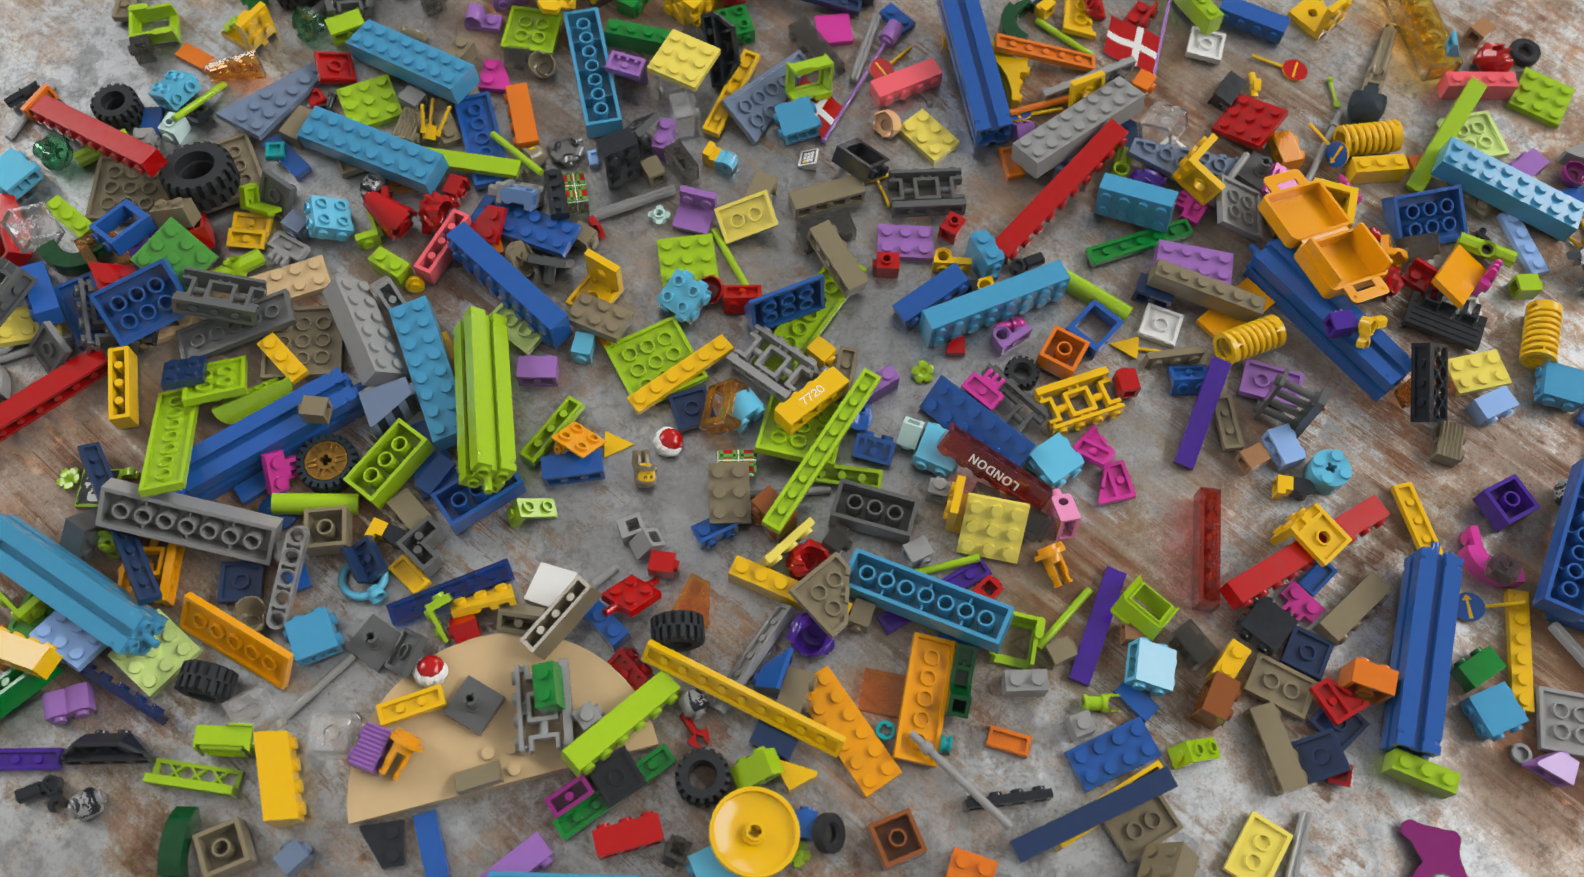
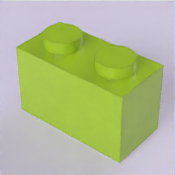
(344, 25)
(388, 264)
(757, 768)

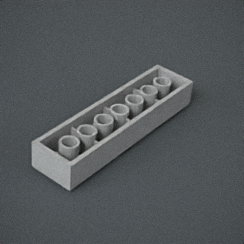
(1076, 126)
(189, 522)

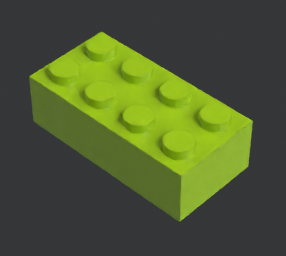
(389, 463)

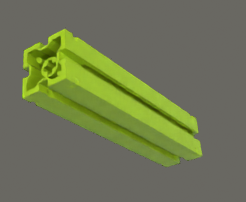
(483, 401)

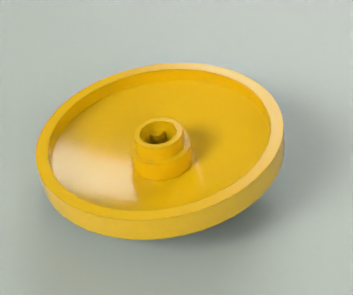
(754, 832)

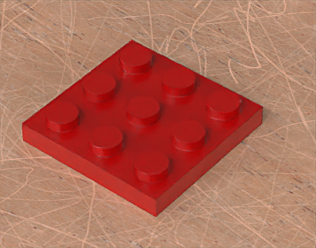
(1249, 121)

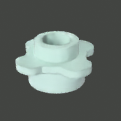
(659, 219)

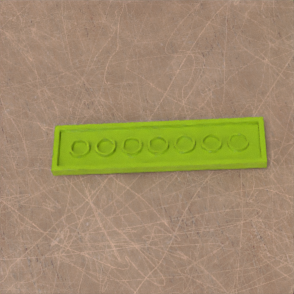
(806, 329)
(169, 446)

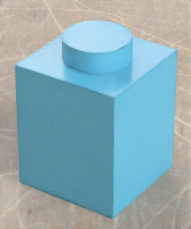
(583, 347)

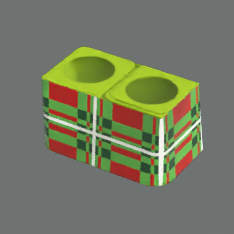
(576, 192)
(739, 456)

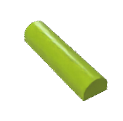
(1088, 291)
(541, 441)
(861, 475)
(296, 502)

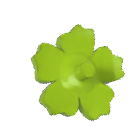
(230, 24)
(922, 371)
(69, 478)
(800, 855)

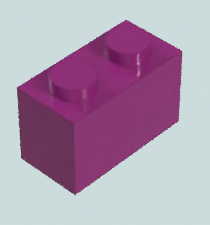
(569, 795)

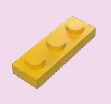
(283, 358)
(411, 705)

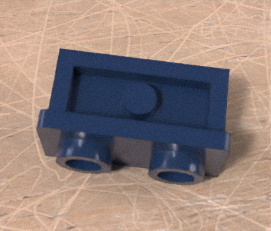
(365, 560)

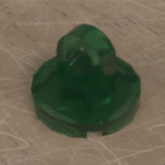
(307, 23)
(54, 151)

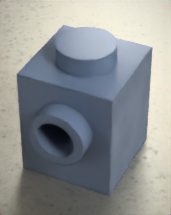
(295, 226)
(293, 857)

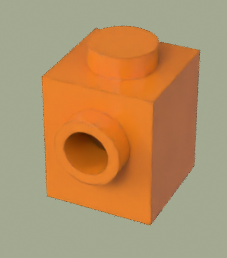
(1145, 82)

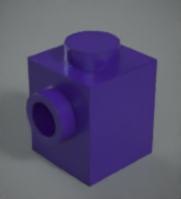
(1340, 323)

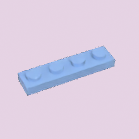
(1523, 244)

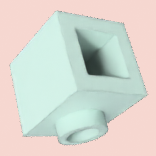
(174, 131)
(910, 433)

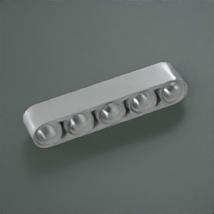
(281, 584)

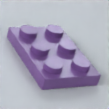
(912, 242)
(1259, 377)

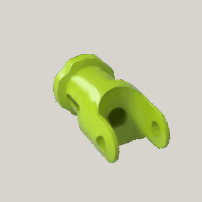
(107, 545)
(1098, 703)

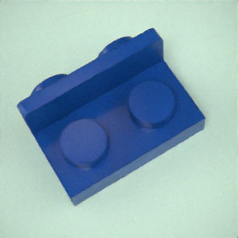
(1186, 379)
(874, 448)
(710, 535)

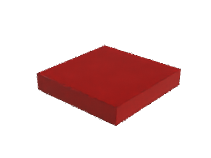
(334, 67)

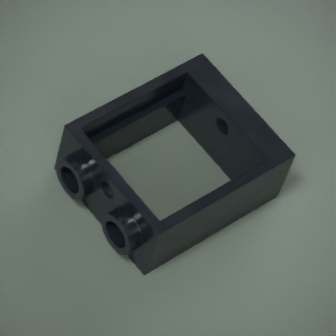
(861, 160)

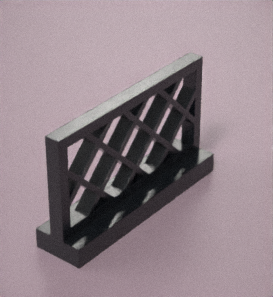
(1422, 382)

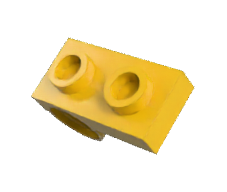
(944, 253)

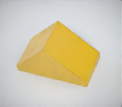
(796, 776)

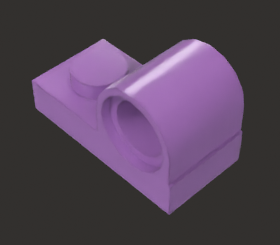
(479, 21)
(1010, 339)

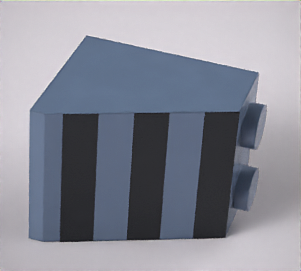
(388, 403)

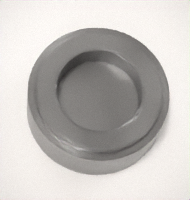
(1519, 753)

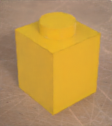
(822, 352)

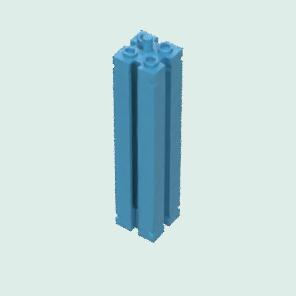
(77, 589)

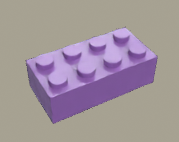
(1201, 260)

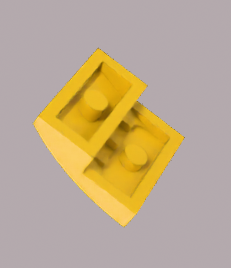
(249, 231)

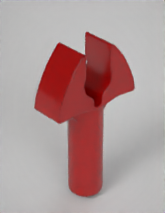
(694, 731)

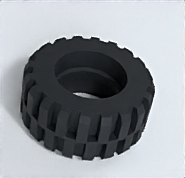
(198, 159)

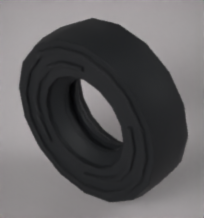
(1528, 45)
(820, 837)

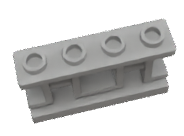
(763, 376)
(524, 709)

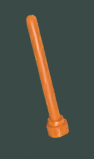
(1039, 105)

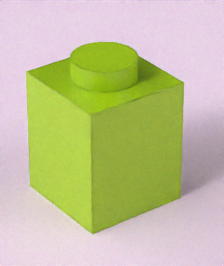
(1525, 286)

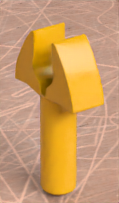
(1255, 84)

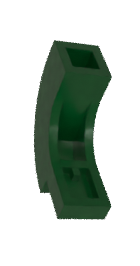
(1010, 16)
(70, 263)
(961, 677)
(176, 841)

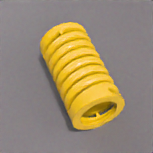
(1370, 137)
(1540, 333)
(1250, 339)

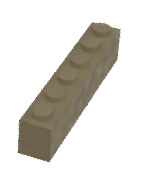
(1206, 291)

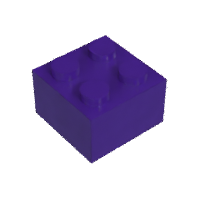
(1506, 503)

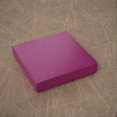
(835, 28)

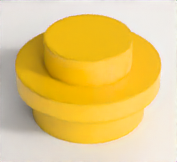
(415, 284)

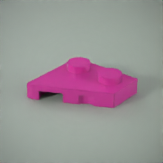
(493, 77)
(1095, 448)
(1115, 484)

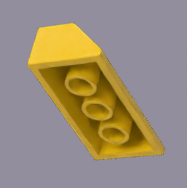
(279, 778)

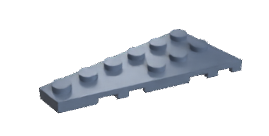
(754, 103)
(270, 105)
(1166, 157)

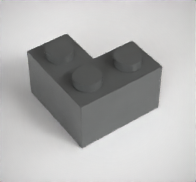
(81, 534)
(419, 546)

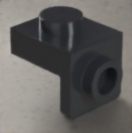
(200, 114)

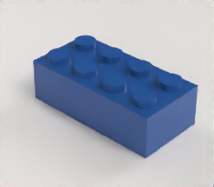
(467, 505)

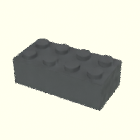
(874, 511)

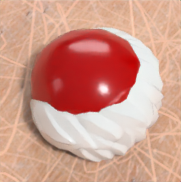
(668, 442)
(430, 671)

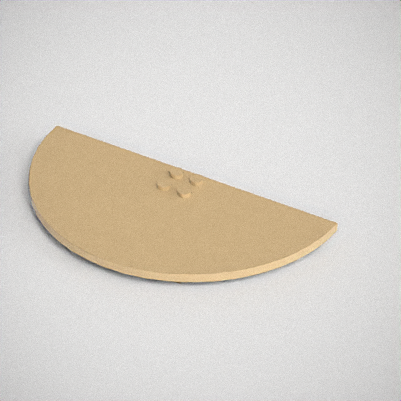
(454, 748)

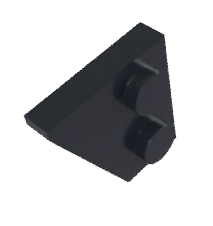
(387, 843)

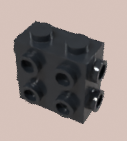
(1265, 625)

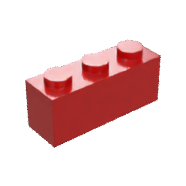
(628, 835)

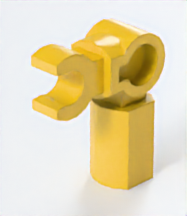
(1366, 328)

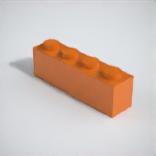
(522, 116)

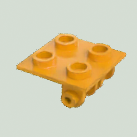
(577, 440)

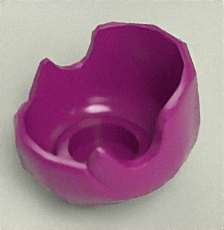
(1572, 174)

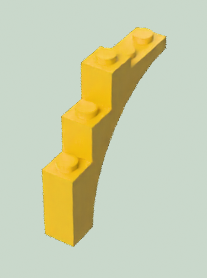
(1012, 74)

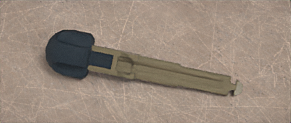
(1369, 103)

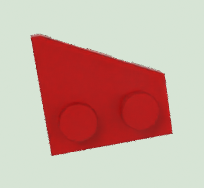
(491, 223)
(108, 273)
(1336, 700)

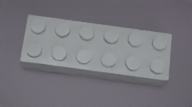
(364, 332)

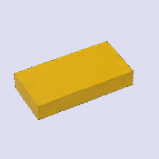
(409, 575)

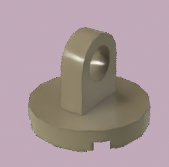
(517, 255)

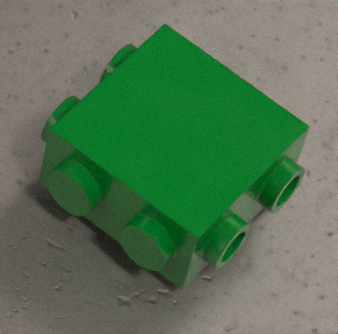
(740, 18)

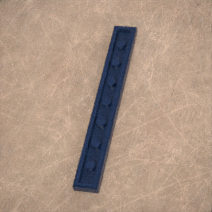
(1093, 814)

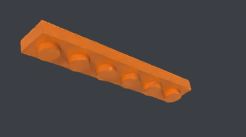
(1044, 52)

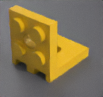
(690, 10)
(1324, 18)
(252, 28)
(1085, 84)
(1193, 172)
(1344, 195)
(602, 280)
(955, 505)
(1305, 528)

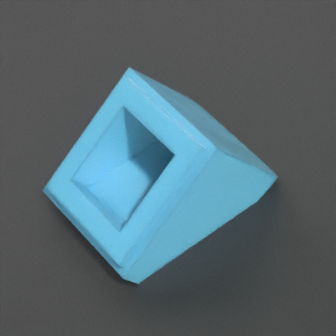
(1452, 45)

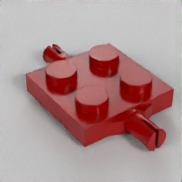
(631, 596)

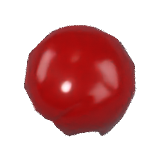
(715, 286)

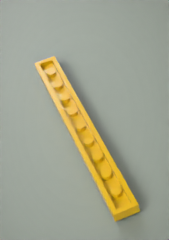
(743, 698)

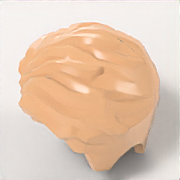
(886, 123)

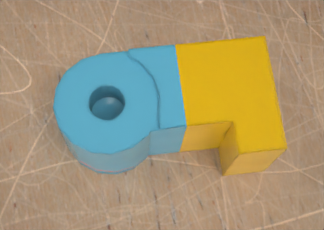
(718, 158)

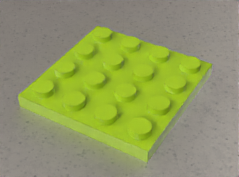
(651, 353)
(778, 443)

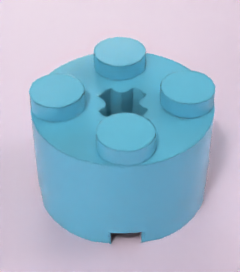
(747, 409)
(1328, 471)

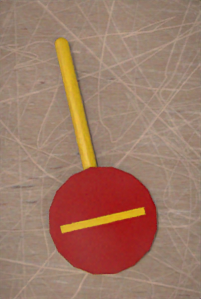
(882, 67)
(1292, 69)

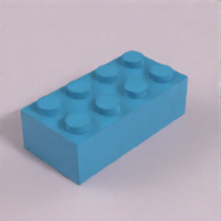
(1135, 202)

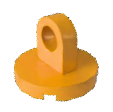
(1396, 254)

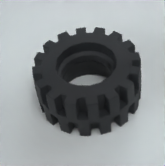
(1026, 365)

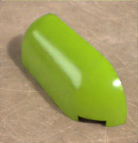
(257, 397)

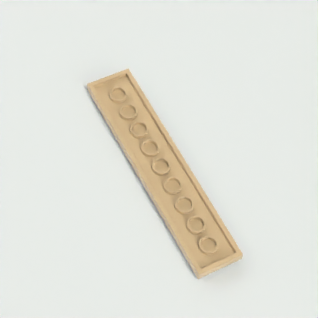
(300, 279)

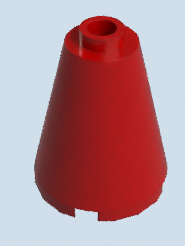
(389, 214)

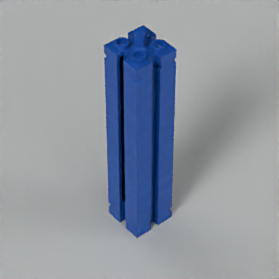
(976, 71)
(1283, 280)
(235, 452)
(1423, 652)

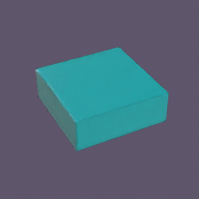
(275, 151)

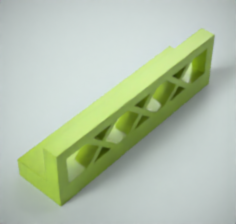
(215, 787)

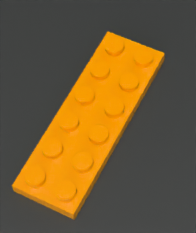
(236, 640)
(924, 697)
(862, 751)

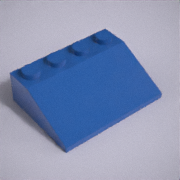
(1427, 212)
(139, 302)
(786, 303)

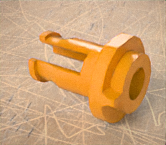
(1050, 555)
(405, 744)

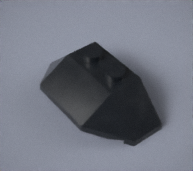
(722, 35)
(107, 749)

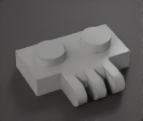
(286, 249)

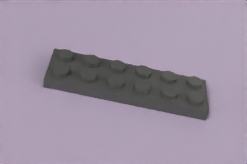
(216, 336)

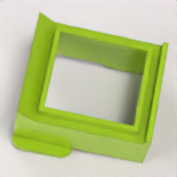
(143, 13)
(818, 90)
(1131, 612)
(1037, 628)
(224, 741)

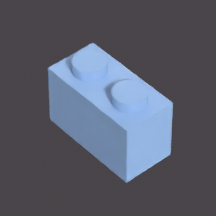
(1491, 406)
(1283, 447)

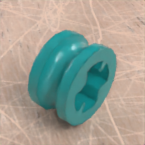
(888, 725)
(945, 744)

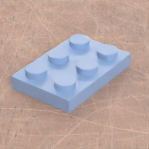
(72, 642)

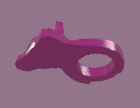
(1437, 849)

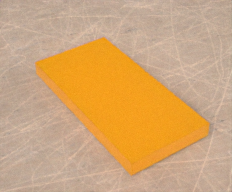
(1458, 276)
(1216, 322)

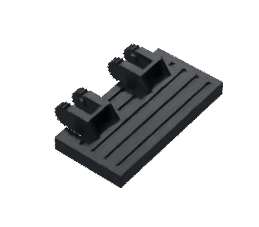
(1441, 319)

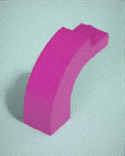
(1476, 555)

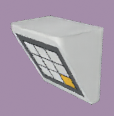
(809, 159)

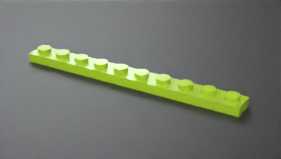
(821, 451)

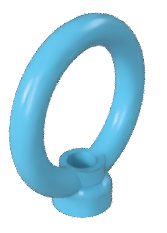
(374, 593)

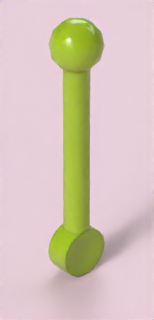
(1336, 104)

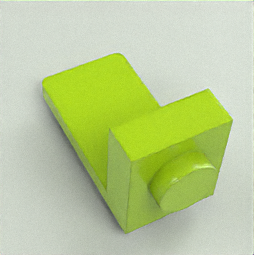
(250, 201)
(370, 238)
(530, 509)
(438, 600)
(28, 611)
(1193, 751)

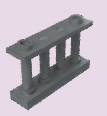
(1304, 417)

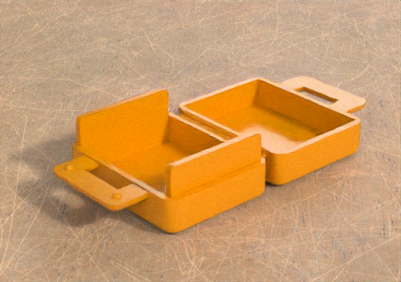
(1329, 252)

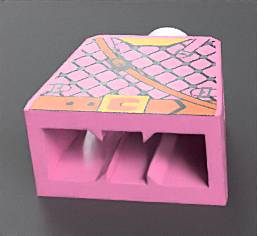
(1064, 515)

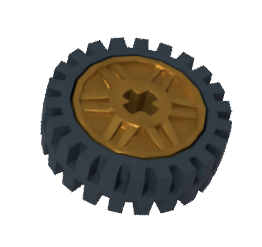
(314, 463)

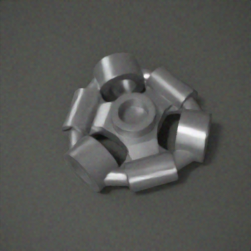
(566, 154)

